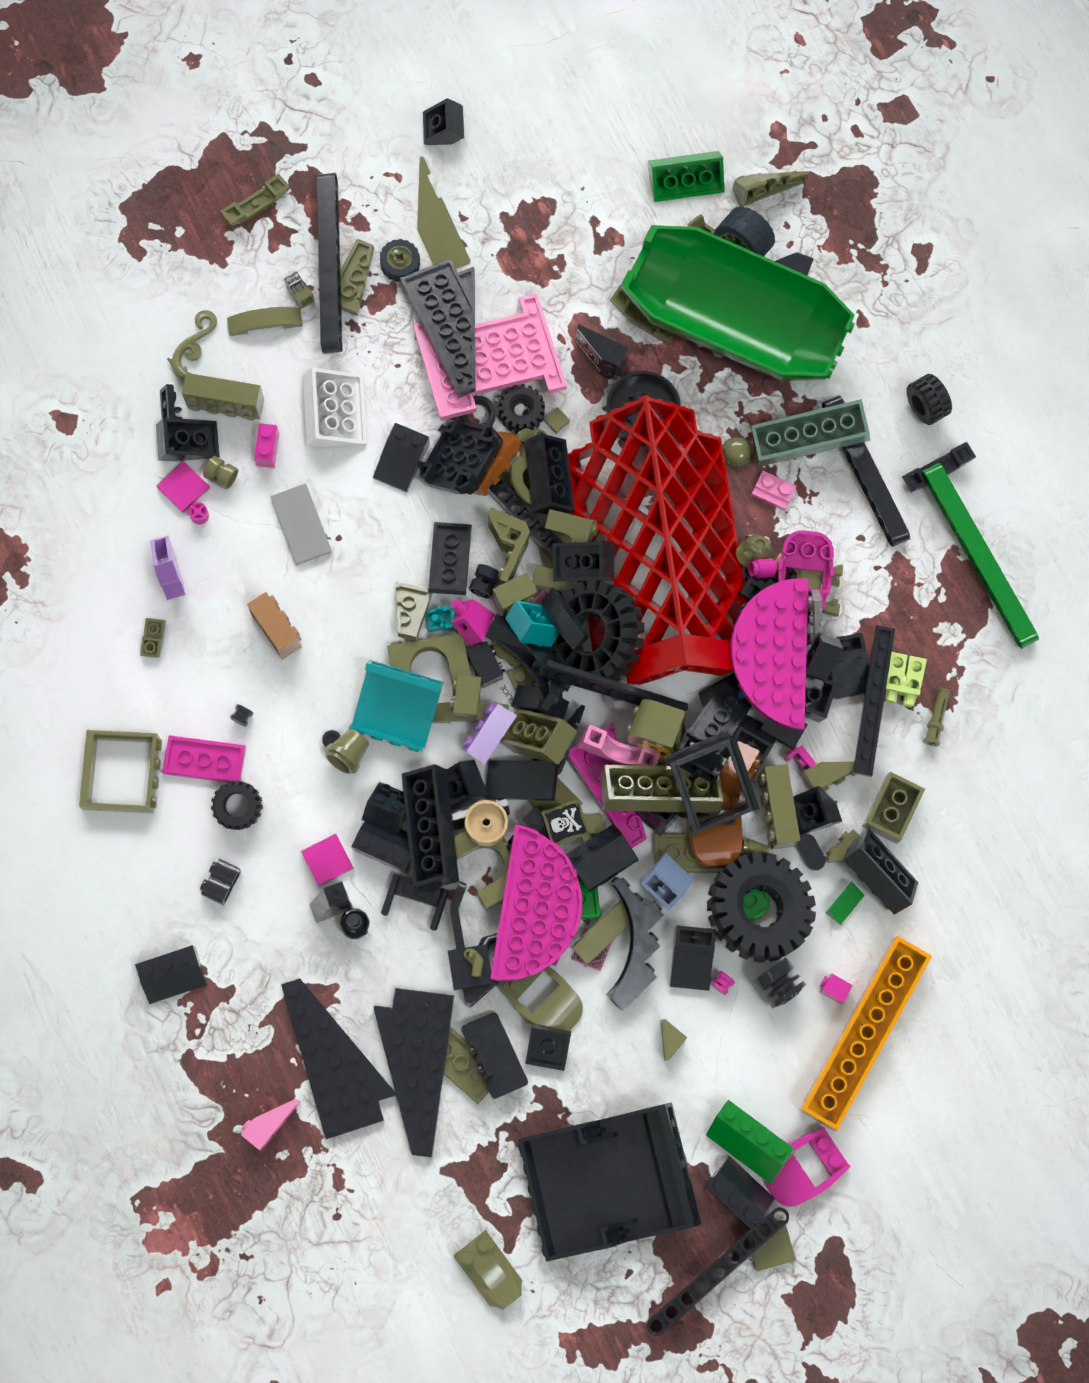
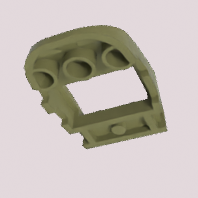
(558, 1011)

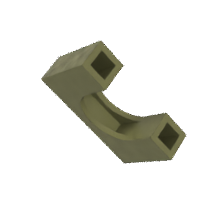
(579, 529)
(450, 647)
(493, 893)

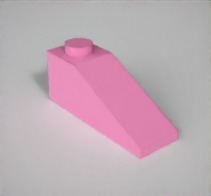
(263, 1127)

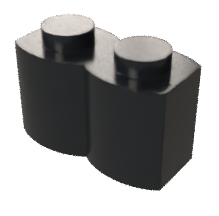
(220, 882)

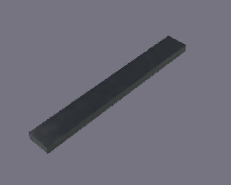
(604, 685)
(873, 701)

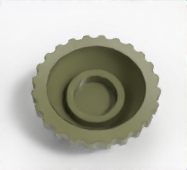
(737, 452)

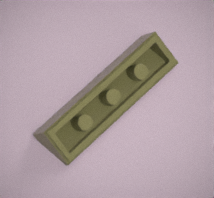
(601, 933)

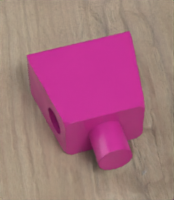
(471, 620)

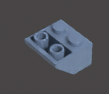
(666, 881)

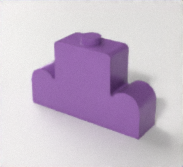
(167, 568)

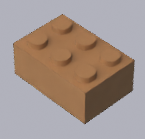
(275, 625)

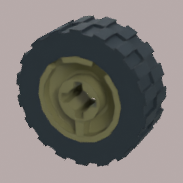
(395, 250)

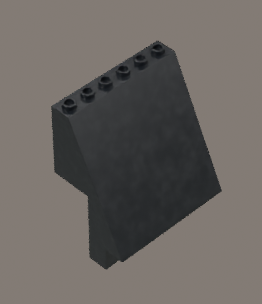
(609, 1182)

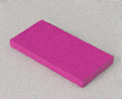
(203, 759)

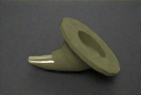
(519, 479)

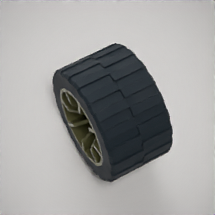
(747, 230)

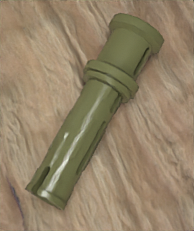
(935, 726)

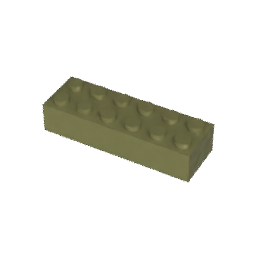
(655, 790)

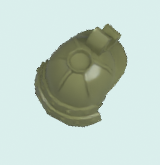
(754, 548)

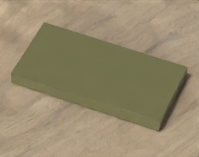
(678, 848)
(462, 1068)

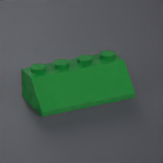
(686, 176)
(750, 1142)

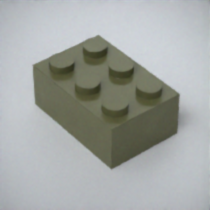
(893, 807)

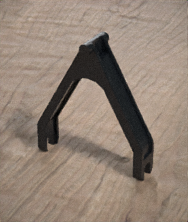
(471, 995)

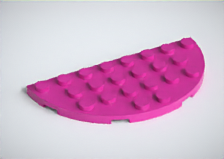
(771, 651)
(537, 909)

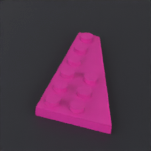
(589, 768)

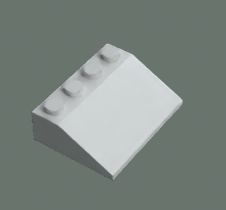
(334, 408)

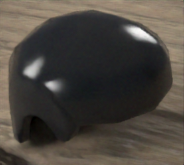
(354, 923)

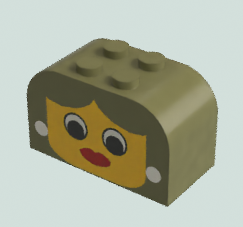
(657, 727)

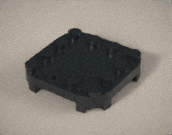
(460, 457)

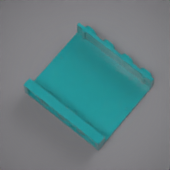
(396, 706)

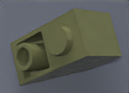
(837, 854)

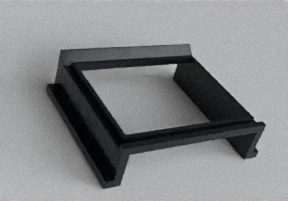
(700, 749)

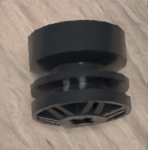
(779, 983)

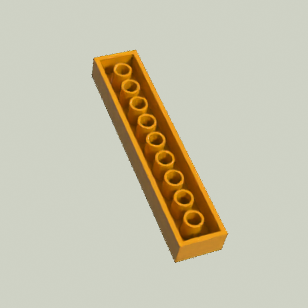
(865, 1033)

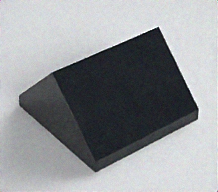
(784, 735)

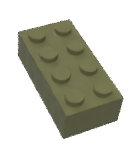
(223, 396)
(539, 736)
(779, 807)

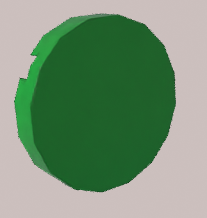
(756, 904)

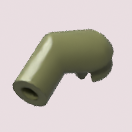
(475, 960)

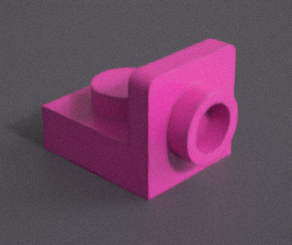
(803, 757)

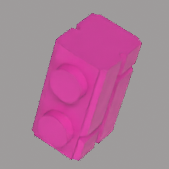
(266, 445)

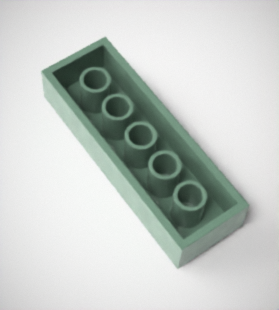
(811, 432)

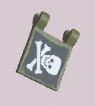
(566, 823)

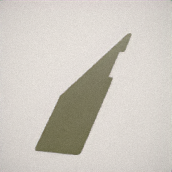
(436, 224)

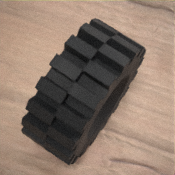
(521, 396)

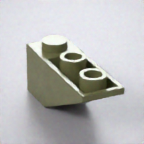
(827, 773)

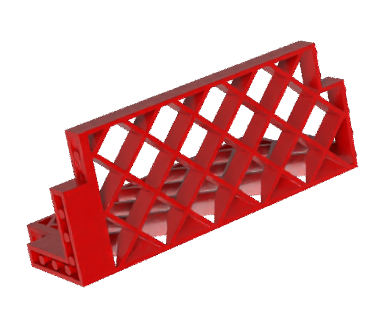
(682, 652)

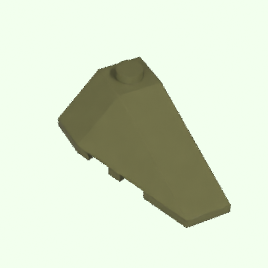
(760, 186)

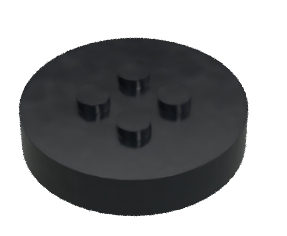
(639, 384)

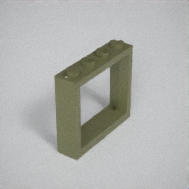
(89, 767)

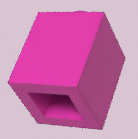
(835, 988)

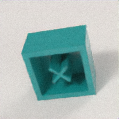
(532, 624)

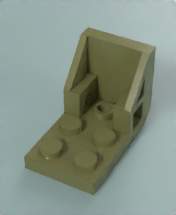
(512, 538)

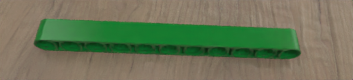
(980, 556)

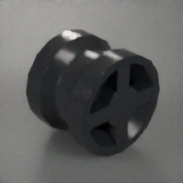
(241, 715)

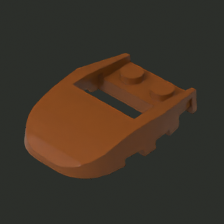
(507, 450)
(721, 843)

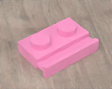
(773, 490)

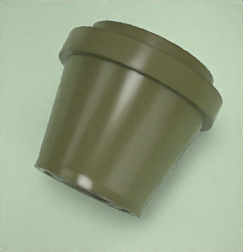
(347, 751)

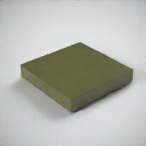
(775, 1251)

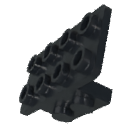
(494, 1055)

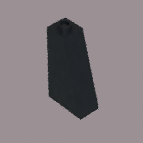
(330, 902)

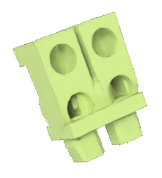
(904, 685)

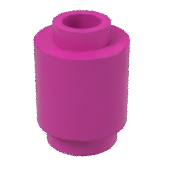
(762, 568)

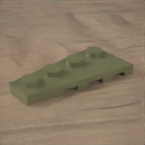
(354, 275)

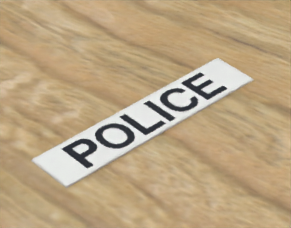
(506, 692)

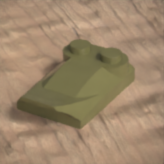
(490, 1271)

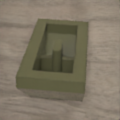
(671, 1039)

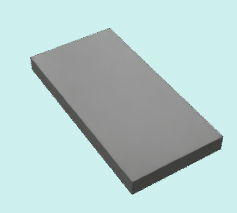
(301, 524)

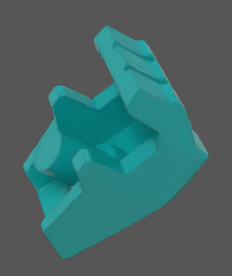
(440, 619)

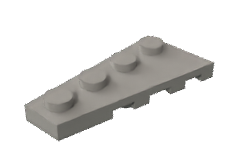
(816, 618)

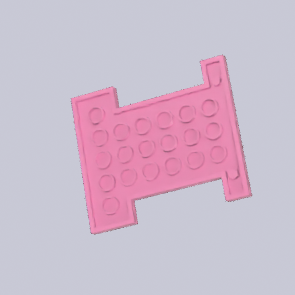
(506, 354)

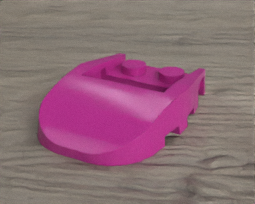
(809, 552)
(793, 1185)

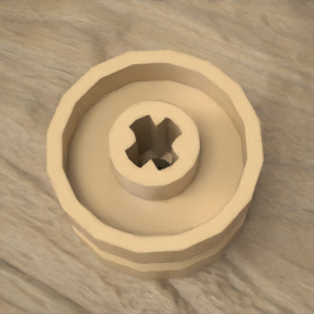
(483, 834)

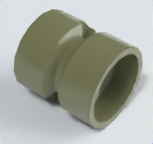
(221, 473)

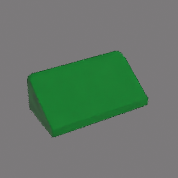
(845, 903)

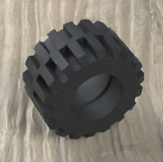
(929, 399)
(220, 801)

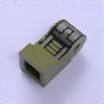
(299, 290)

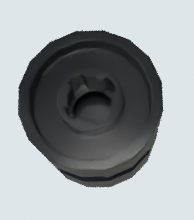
(483, 583)

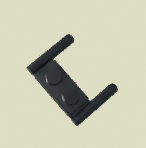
(403, 887)

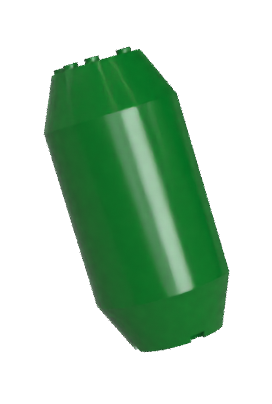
(738, 303)

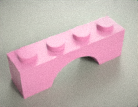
(601, 744)

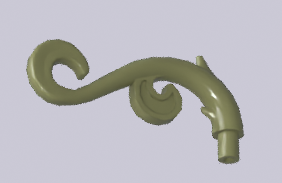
(190, 343)

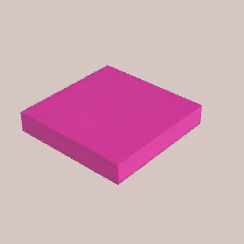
(183, 486)
(327, 859)

